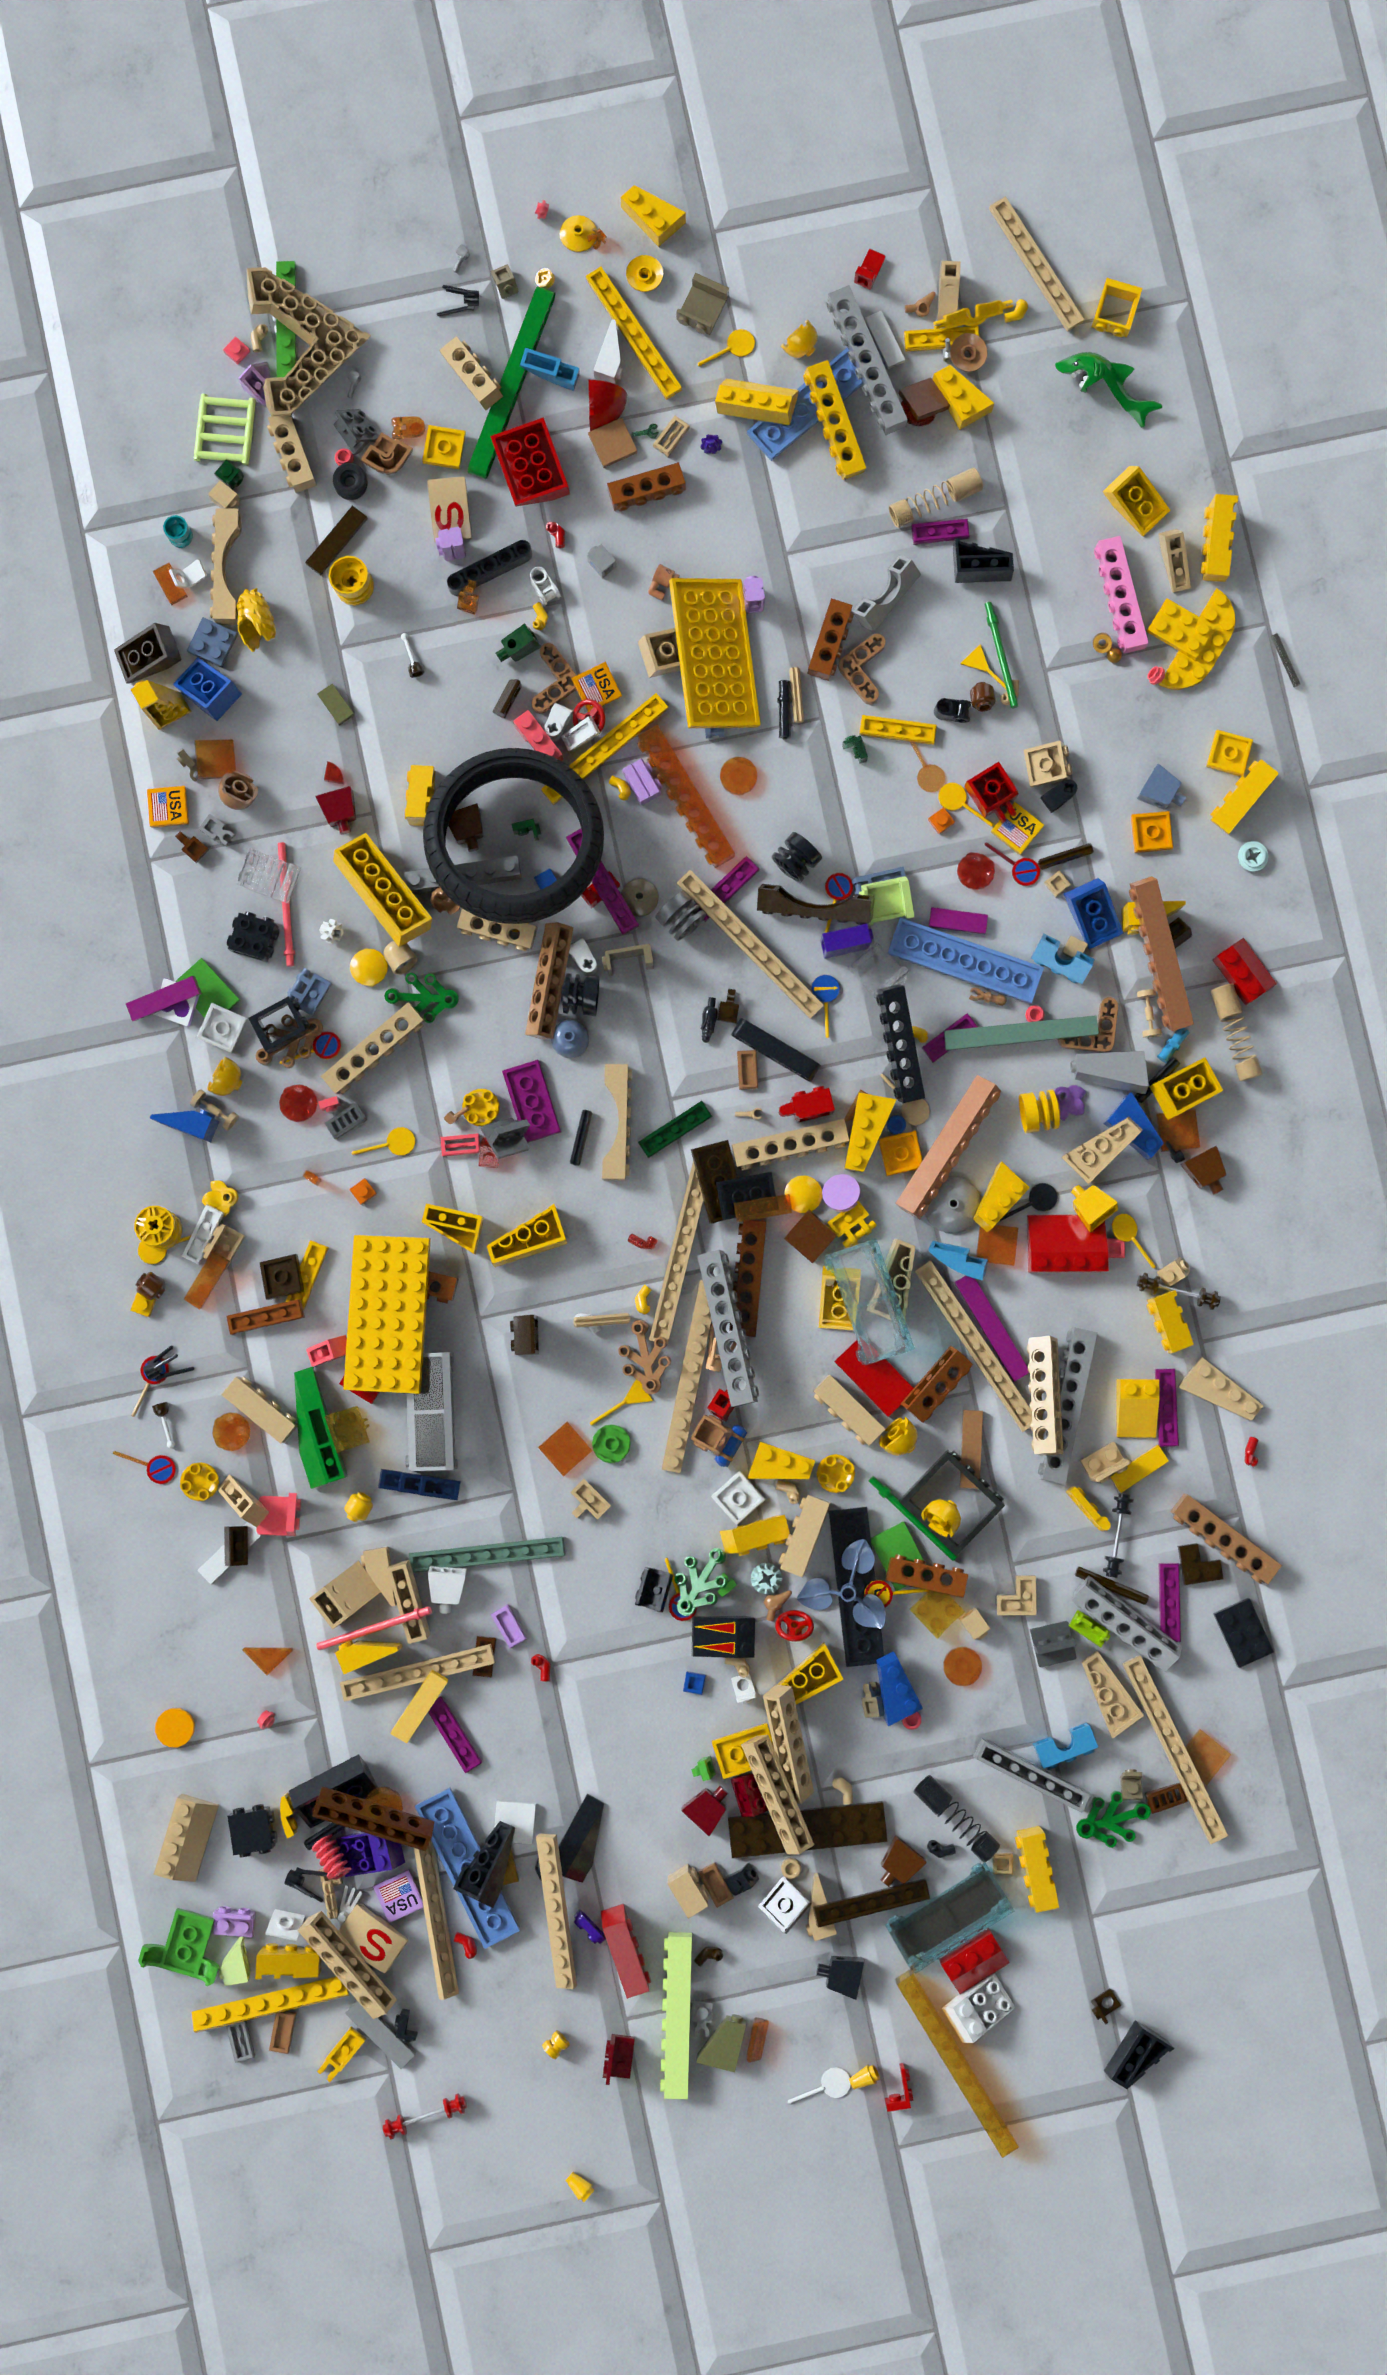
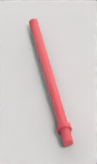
(289, 952)
(416, 1614)

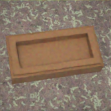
(747, 1069)
(715, 1884)
(282, 2032)

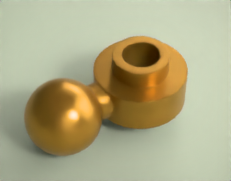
(1113, 654)

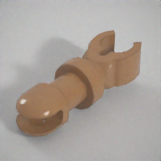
(987, 997)

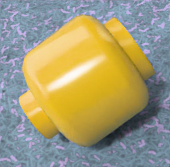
(358, 1507)

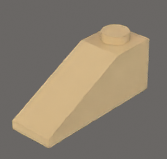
(1175, 559)
(242, 1501)
(376, 1564)
(818, 1898)

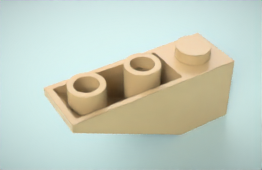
(948, 288)

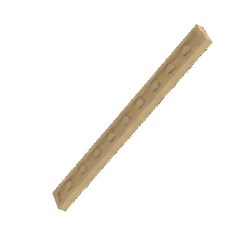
(750, 944)
(678, 1259)
(975, 1345)
(688, 1383)
(1175, 1749)

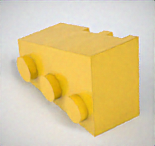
(652, 214)
(965, 399)
(419, 793)
(999, 1197)
(455, 1225)
(778, 1463)
(755, 1535)
(287, 1961)

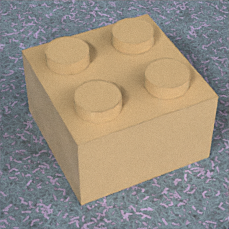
(660, 652)
(688, 1891)

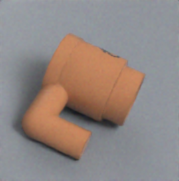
(661, 576)

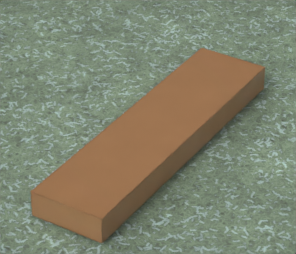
(971, 1444)

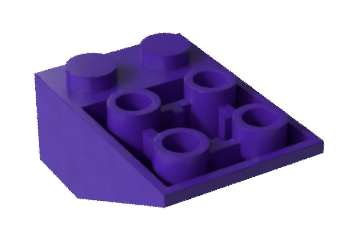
(369, 1853)

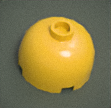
(801, 341)
(225, 1078)
(900, 1437)
(943, 1517)

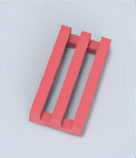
(459, 1137)

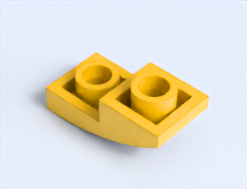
(286, 1809)

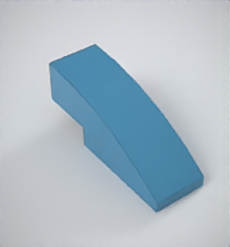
(550, 368)
(959, 1259)

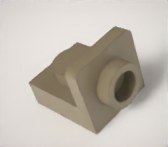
(504, 281)
(1131, 1785)

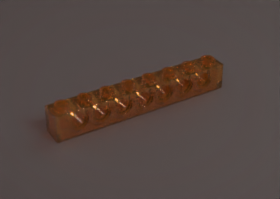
(655, 737)

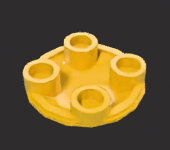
(368, 967)
(482, 1107)
(804, 1193)
(835, 1473)
(199, 1481)

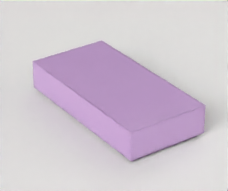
(508, 1626)

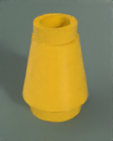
(865, 2077)
(579, 2186)

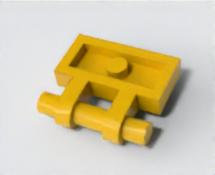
(846, 1220)

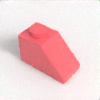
(327, 1350)

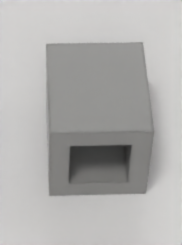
(601, 560)

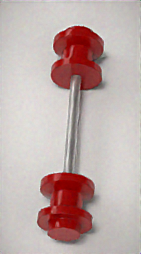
(450, 2107)

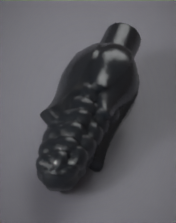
(709, 1019)

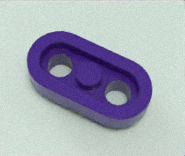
(583, 1921)

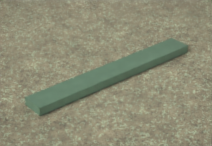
(1021, 1033)
(488, 1554)

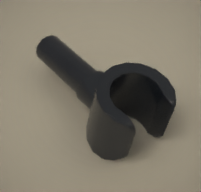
(1177, 1156)

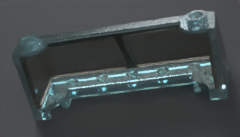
(950, 1919)

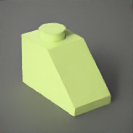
(235, 1965)

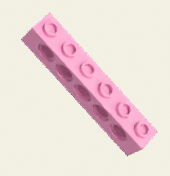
(1114, 548)

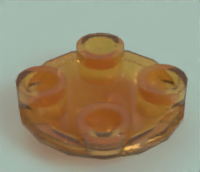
(231, 1431)

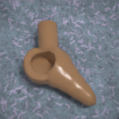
(922, 306)
(775, 1602)

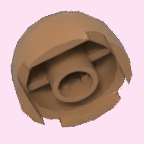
(237, 790)

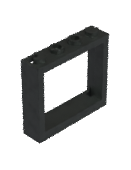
(969, 1472)

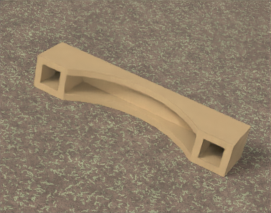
(227, 529)
(614, 1163)

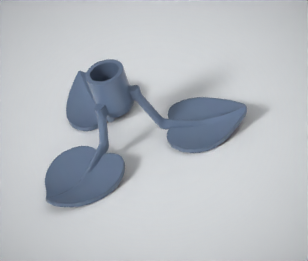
(870, 1610)

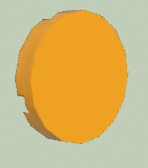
(174, 1727)

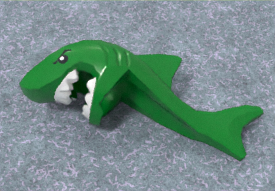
(1114, 376)

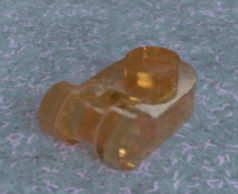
(414, 427)

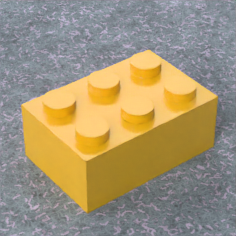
(1186, 1088)

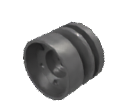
(678, 913)

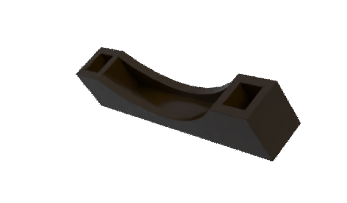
(777, 900)

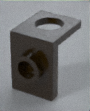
(1099, 2010)

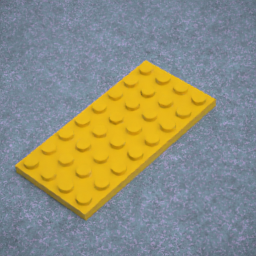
(714, 653)
(387, 1314)

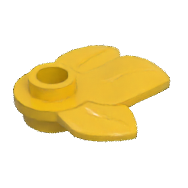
(217, 1197)

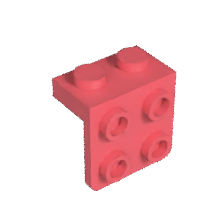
(282, 1515)

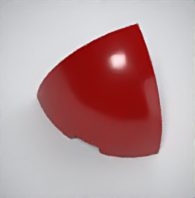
(605, 403)

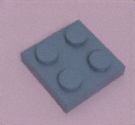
(212, 642)

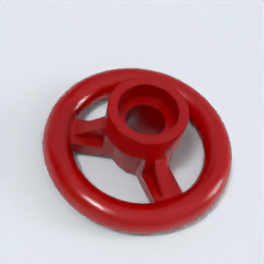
(597, 713)
(794, 1628)

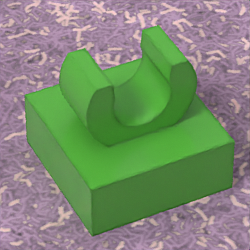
(731, 1584)
(704, 1768)

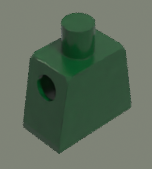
(523, 641)

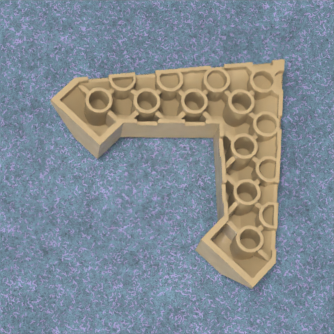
(329, 336)

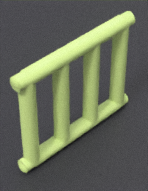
(203, 418)

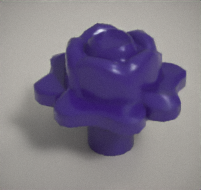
(711, 444)

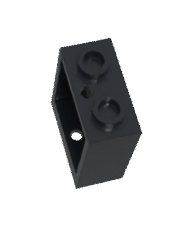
(262, 1034)

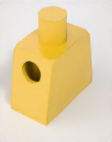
(1093, 1206)

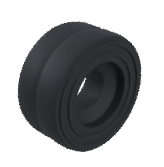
(357, 489)

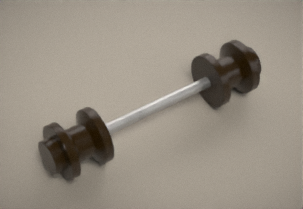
(1212, 1300)

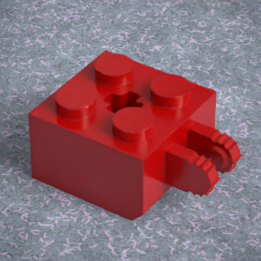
(990, 802)
(809, 1105)

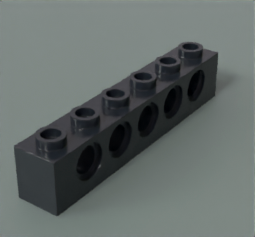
(914, 1090)

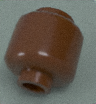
(982, 696)
(150, 1286)

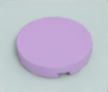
(841, 1193)

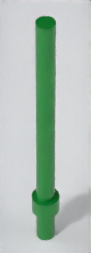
(992, 621)
(885, 1492)

